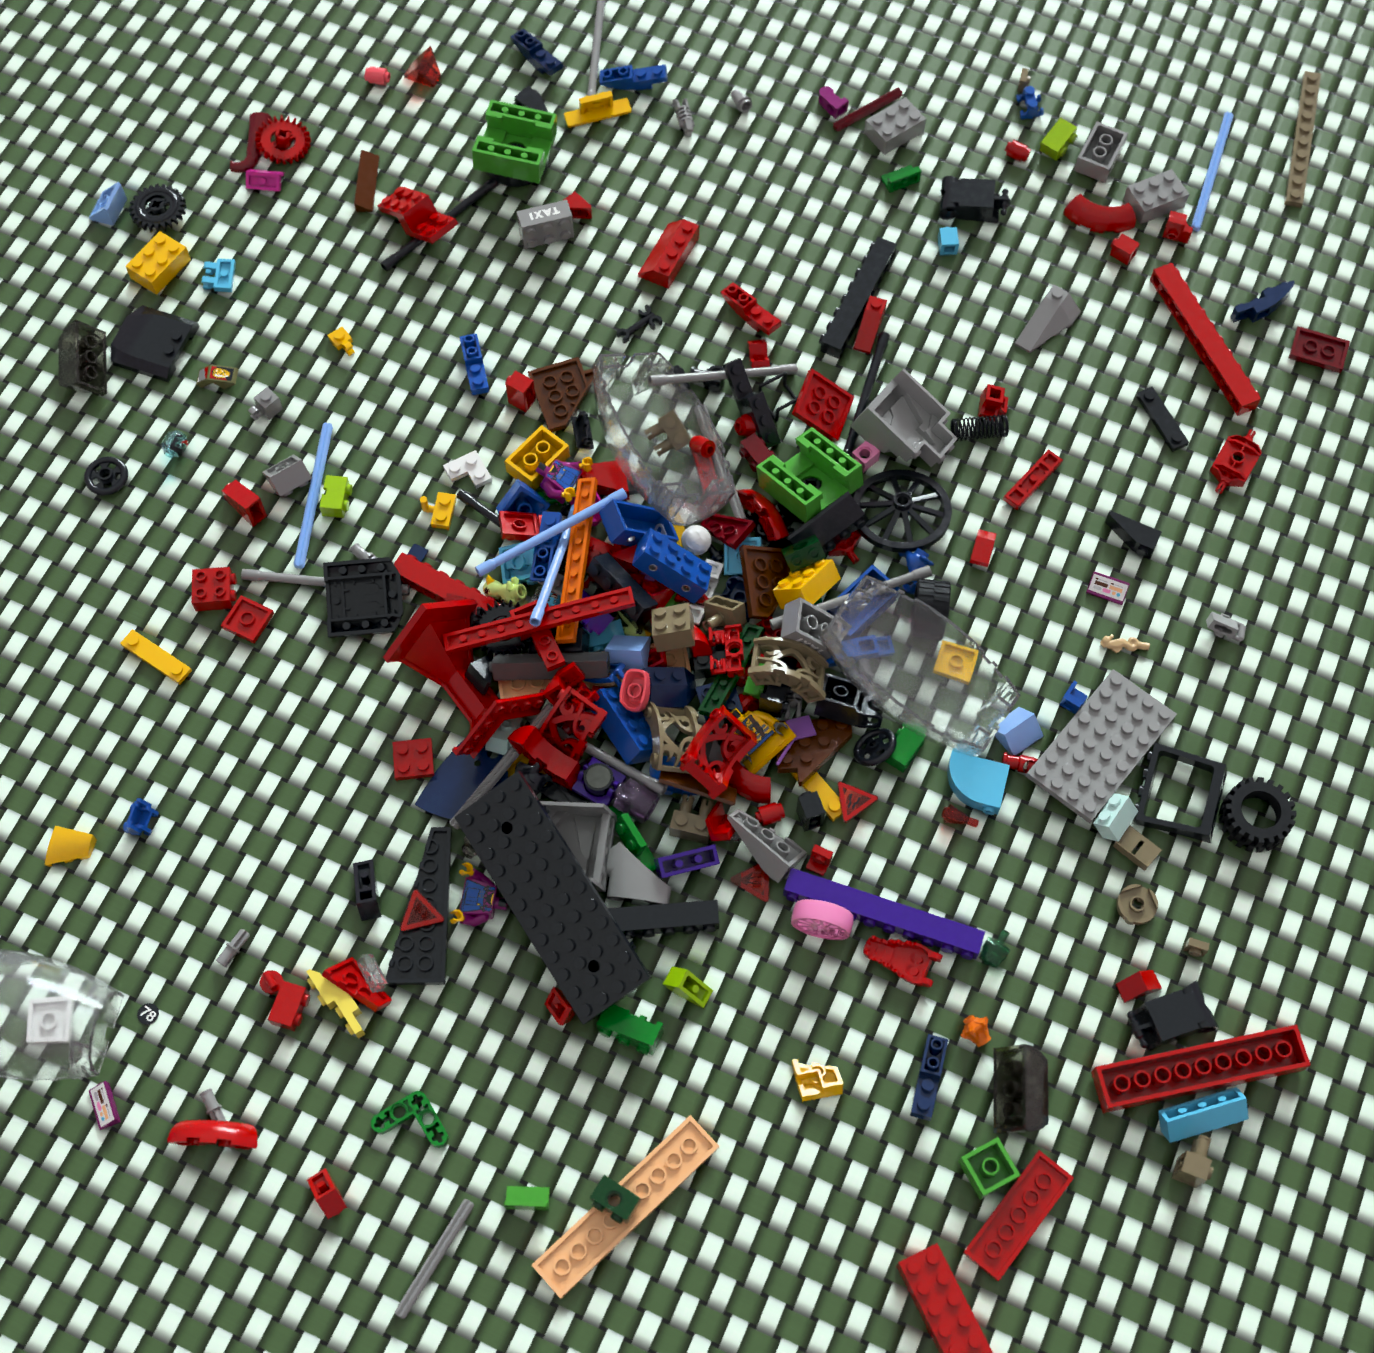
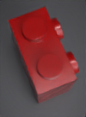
(213, 588)

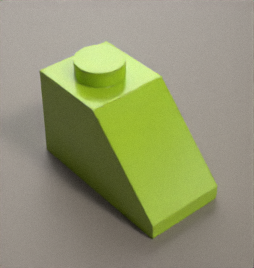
(687, 986)

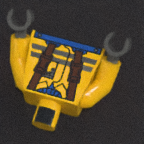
(761, 724)

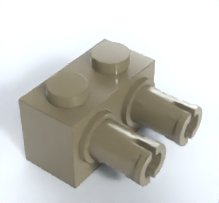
(674, 428)
(689, 825)
(1193, 1165)

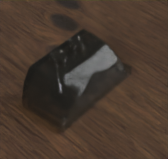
(83, 358)
(1020, 1089)

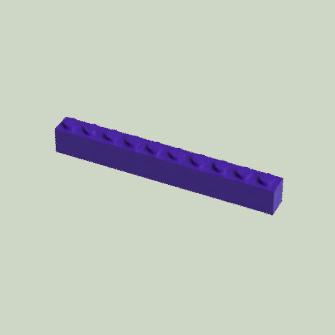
(887, 914)

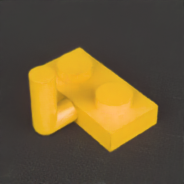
(441, 511)

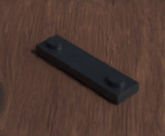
(1162, 419)

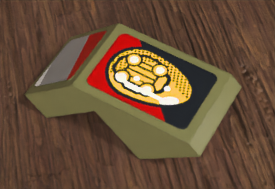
(219, 375)

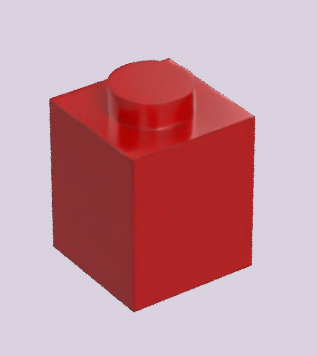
(1124, 248)

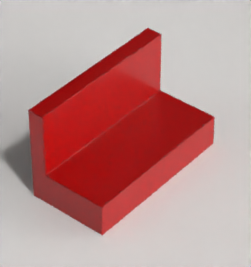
(718, 824)

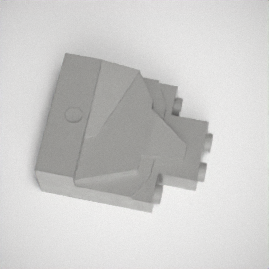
(907, 422)
(588, 833)

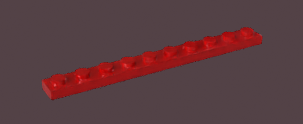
(553, 617)

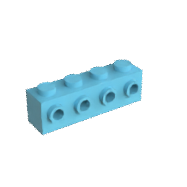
(1203, 1114)

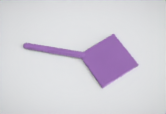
(802, 728)

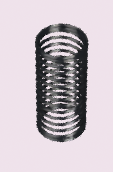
(1003, 417)

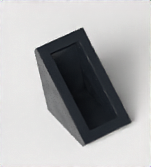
(479, 674)

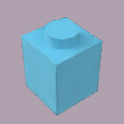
(948, 241)

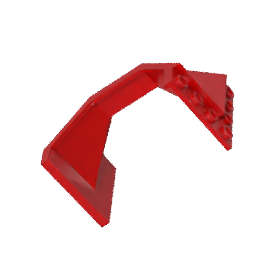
(423, 649)

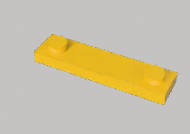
(156, 656)
(827, 796)

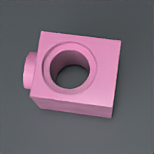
(869, 451)

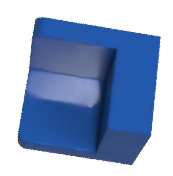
(1073, 699)

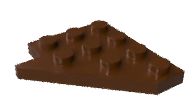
(561, 391)
(761, 573)
(811, 753)

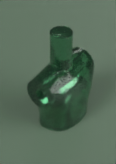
(995, 951)

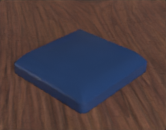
(418, 551)

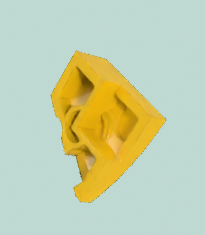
(69, 845)
(817, 1080)

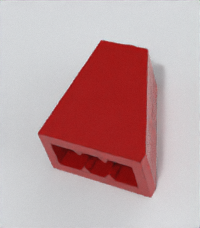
(609, 477)
(244, 502)

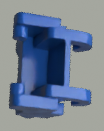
(1031, 102)
(139, 818)

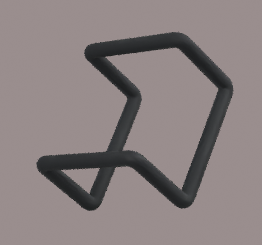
(784, 375)

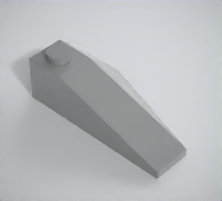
(1052, 316)
(771, 852)

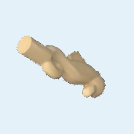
(1117, 644)

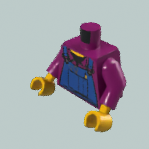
(561, 478)
(478, 899)

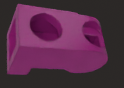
(832, 103)

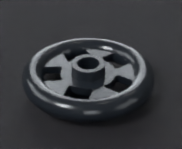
(104, 462)
(875, 747)

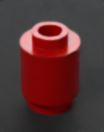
(1017, 151)
(702, 446)
(770, 813)

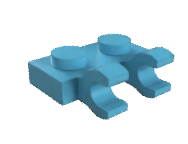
(224, 275)

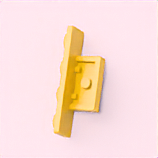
(597, 108)

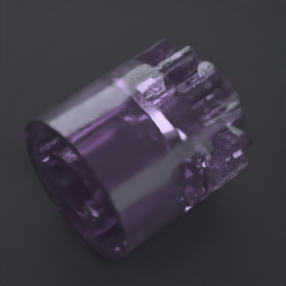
(635, 800)

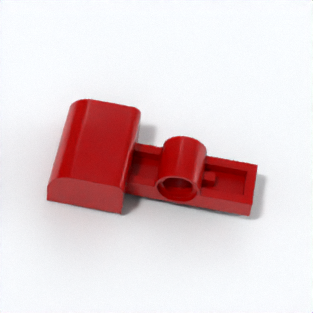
(543, 641)

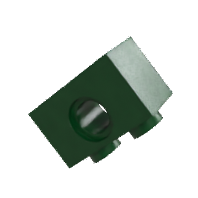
(803, 553)
(605, 1190)

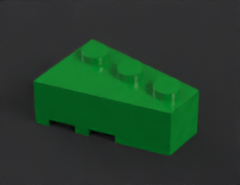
(630, 1029)

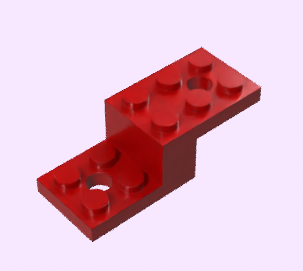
(417, 214)

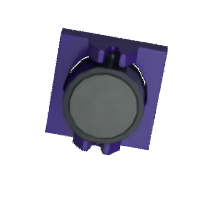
(598, 782)

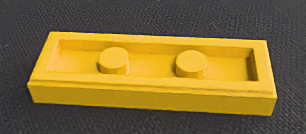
(769, 749)

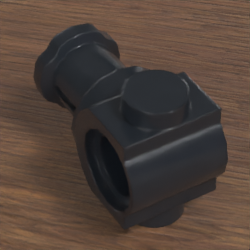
(714, 385)

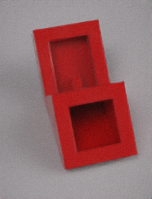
(758, 353)
(983, 548)
(563, 678)

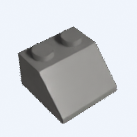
(287, 475)

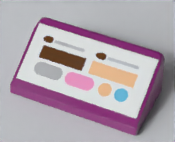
(1107, 588)
(104, 1105)

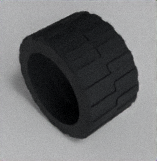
(935, 594)

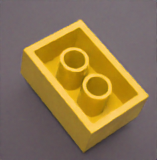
(158, 262)
(539, 447)
(807, 583)

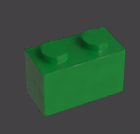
(906, 749)

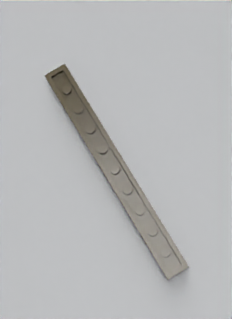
(1302, 139)

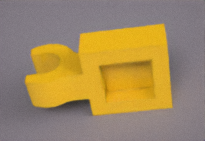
(342, 339)

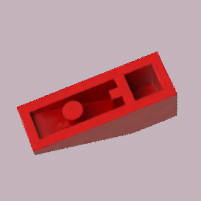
(870, 324)

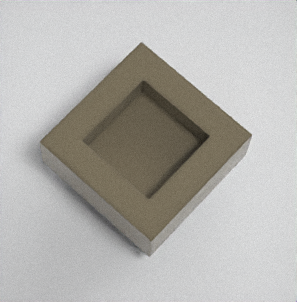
(1024, 80)
(1196, 947)

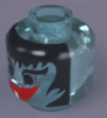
(174, 444)

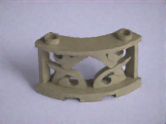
(775, 672)
(659, 720)

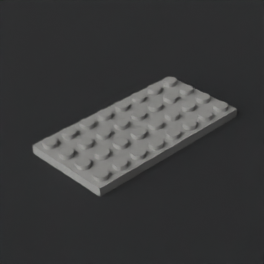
(1101, 745)

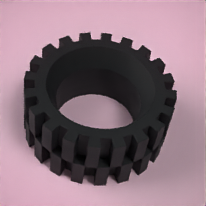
(1248, 834)

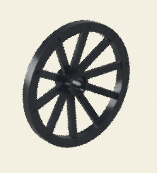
(902, 506)

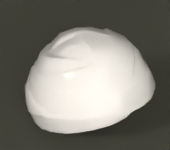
(696, 539)

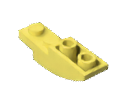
(334, 996)

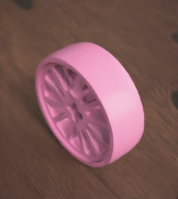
(822, 919)

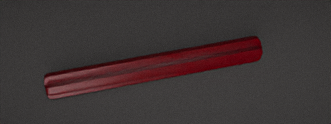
(867, 109)

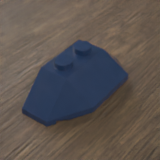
(671, 686)

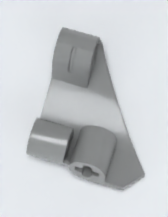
(633, 879)

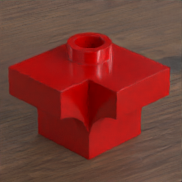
(1177, 227)
(992, 401)

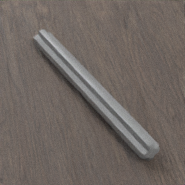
(434, 1259)

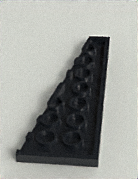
(422, 951)

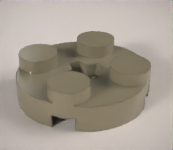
(1140, 894)

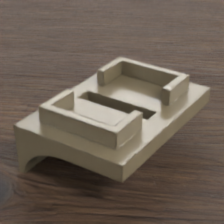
(1146, 853)

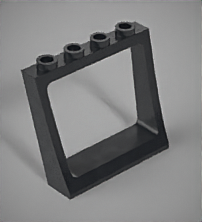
(1219, 771)

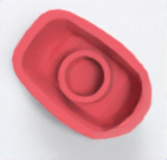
(635, 690)

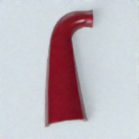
(253, 155)

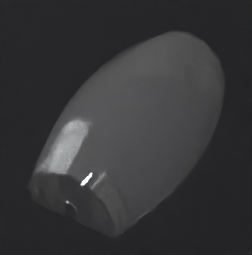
(678, 482)
(918, 667)
(52, 1018)

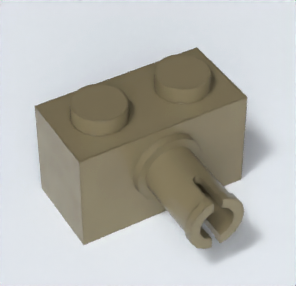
(722, 612)

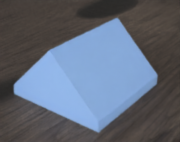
(109, 205)
(630, 651)
(1019, 731)

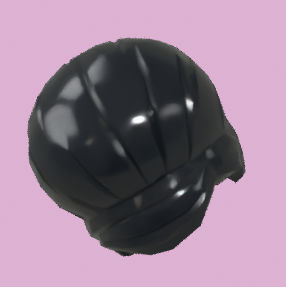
(534, 778)

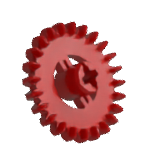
(284, 133)

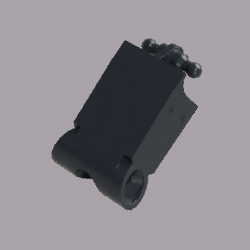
(972, 200)
(1172, 1018)

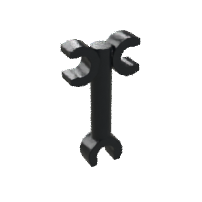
(647, 317)

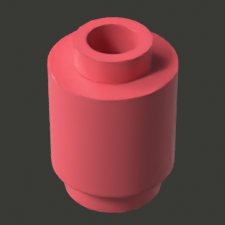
(377, 75)

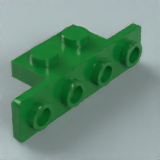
(633, 839)

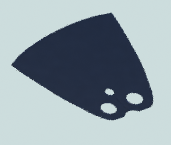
(456, 782)

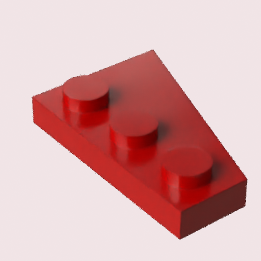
(351, 980)

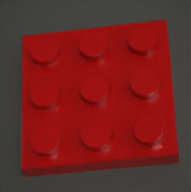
(823, 405)

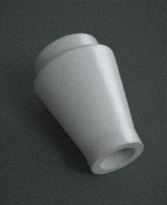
(741, 101)

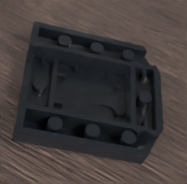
(151, 342)
(362, 597)

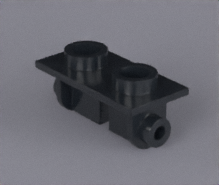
(582, 431)

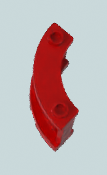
(588, 720)
(712, 780)

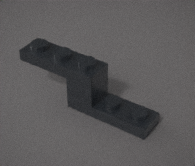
(751, 402)

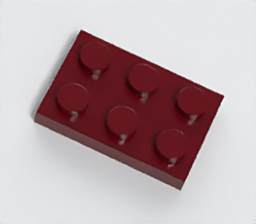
(1319, 349)

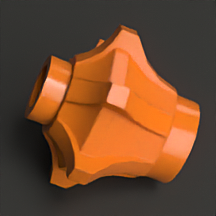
(976, 1030)

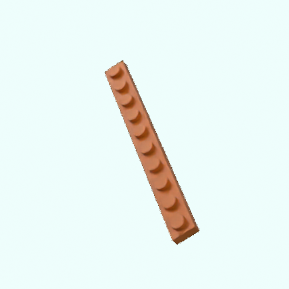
(577, 556)

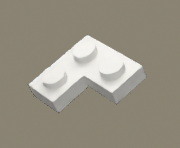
(468, 465)

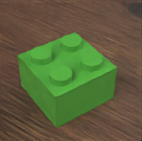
(989, 1168)

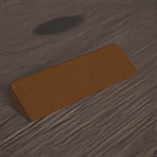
(366, 182)
(688, 783)

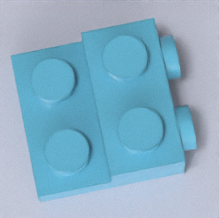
(518, 566)

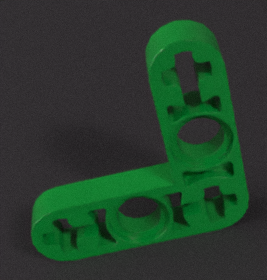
(410, 1111)

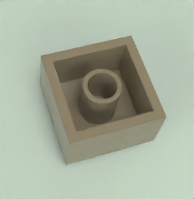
(673, 627)

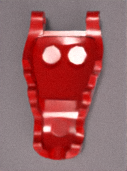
(905, 959)

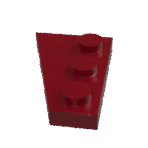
(728, 529)

